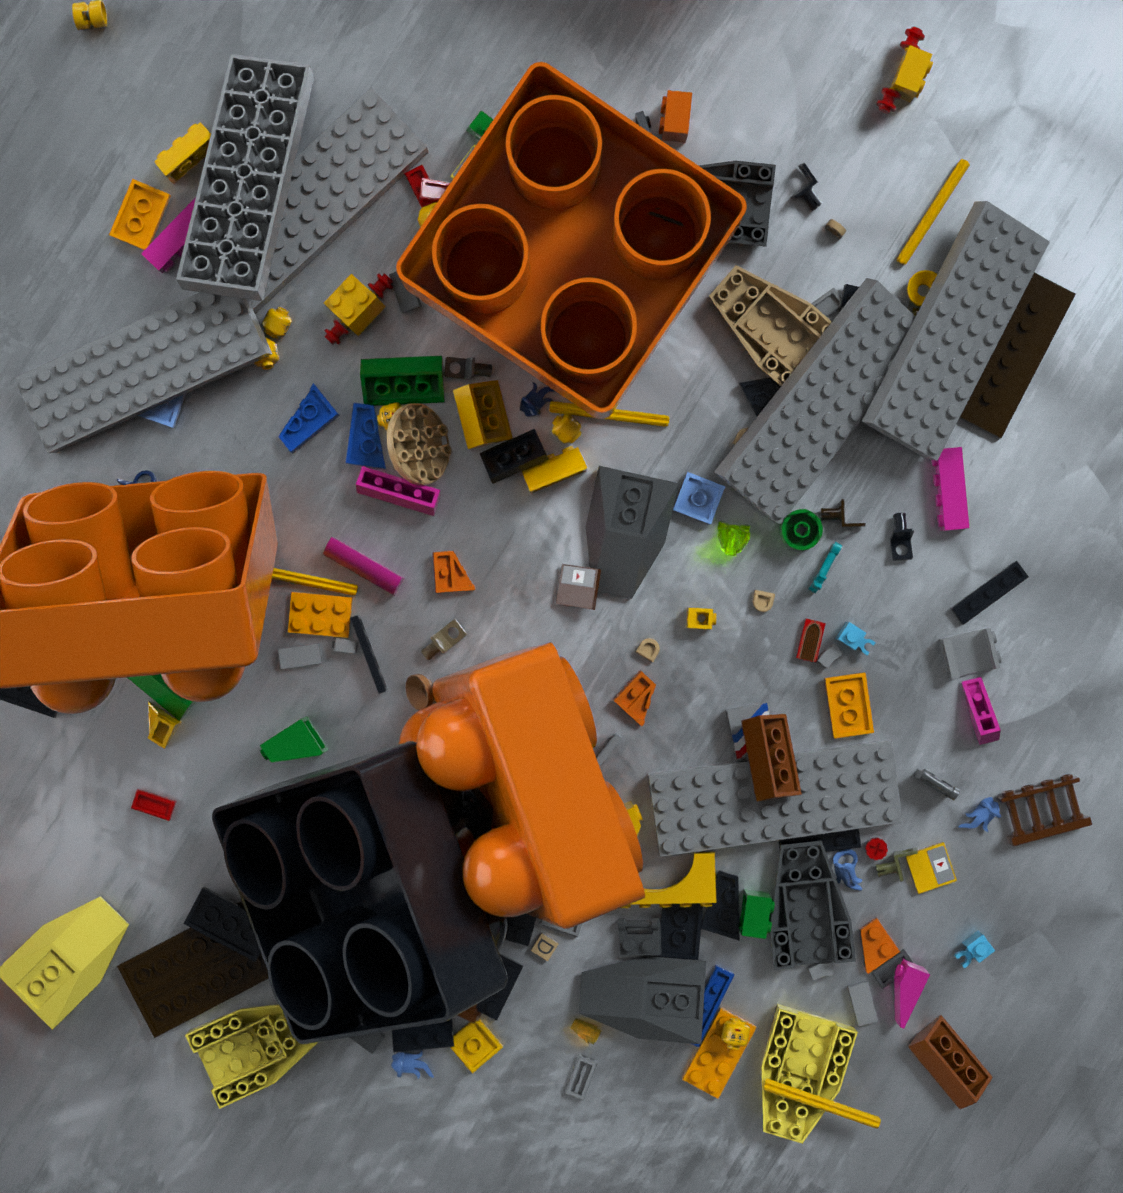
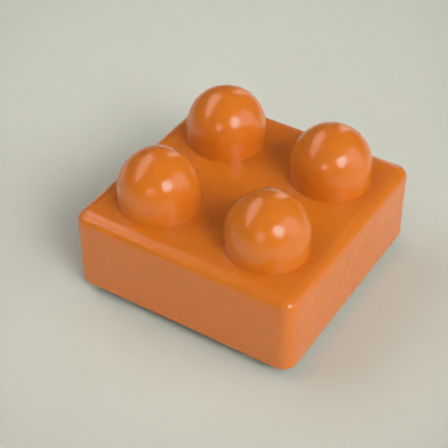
(553, 241)
(136, 586)
(527, 743)

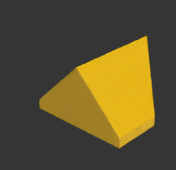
(161, 725)

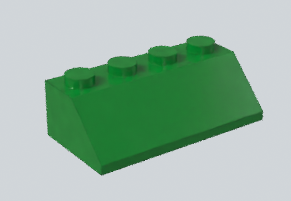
(402, 380)
(158, 690)

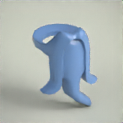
(984, 813)
(847, 870)
(408, 1062)

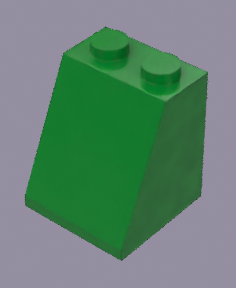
(294, 742)

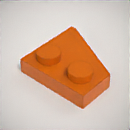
(449, 573)
(636, 697)
(876, 945)

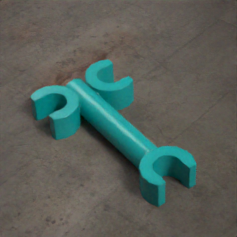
(821, 576)

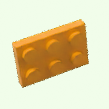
(140, 214)
(320, 614)
(849, 705)

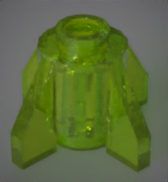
(733, 537)

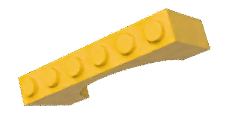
(695, 887)

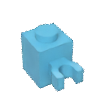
(853, 637)
(976, 947)

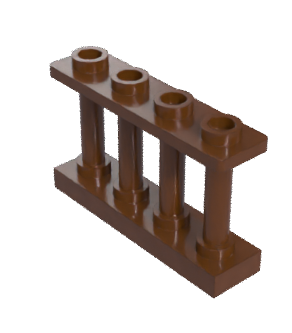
(1058, 824)

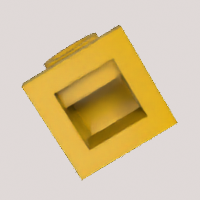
(692, 618)

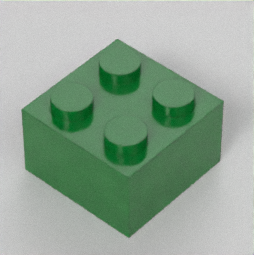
(755, 914)

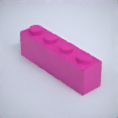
(170, 242)
(951, 490)
(397, 491)

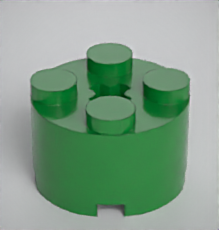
(809, 538)

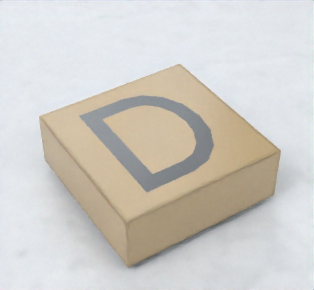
(544, 946)

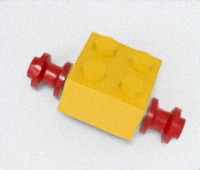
(910, 73)
(355, 305)

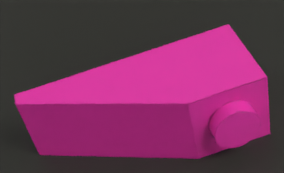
(981, 711)
(908, 986)

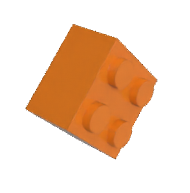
(676, 118)

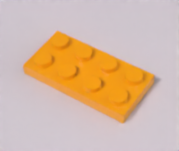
(713, 1060)

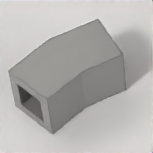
(344, 645)
(829, 655)
(819, 970)

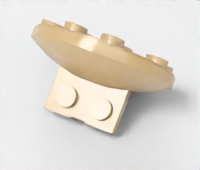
(416, 444)

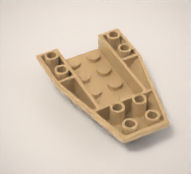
(768, 321)

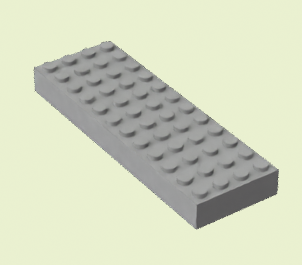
(245, 178)
(338, 182)
(956, 330)
(141, 367)
(818, 403)
(718, 805)

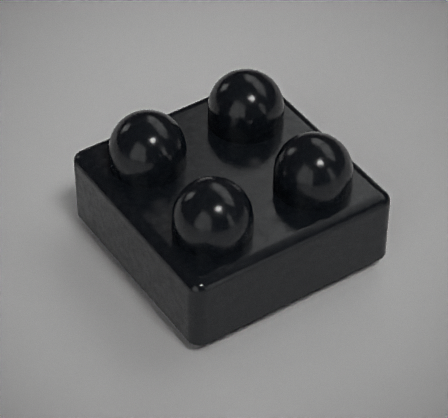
(361, 897)

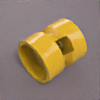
(96, 11)

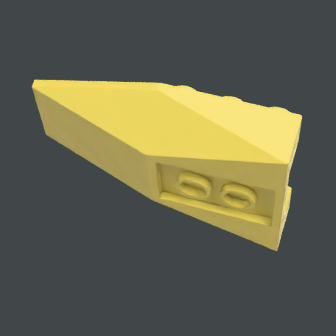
(65, 960)
(246, 1051)
(806, 1055)

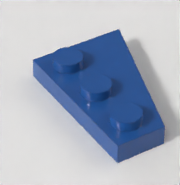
(310, 418)
(364, 439)

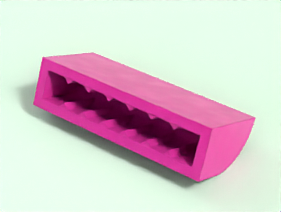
(363, 566)

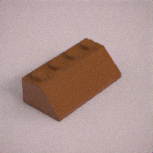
(771, 757)
(951, 1062)

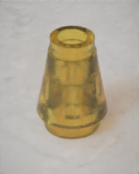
(587, 1031)

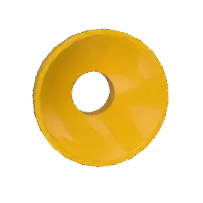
(922, 277)

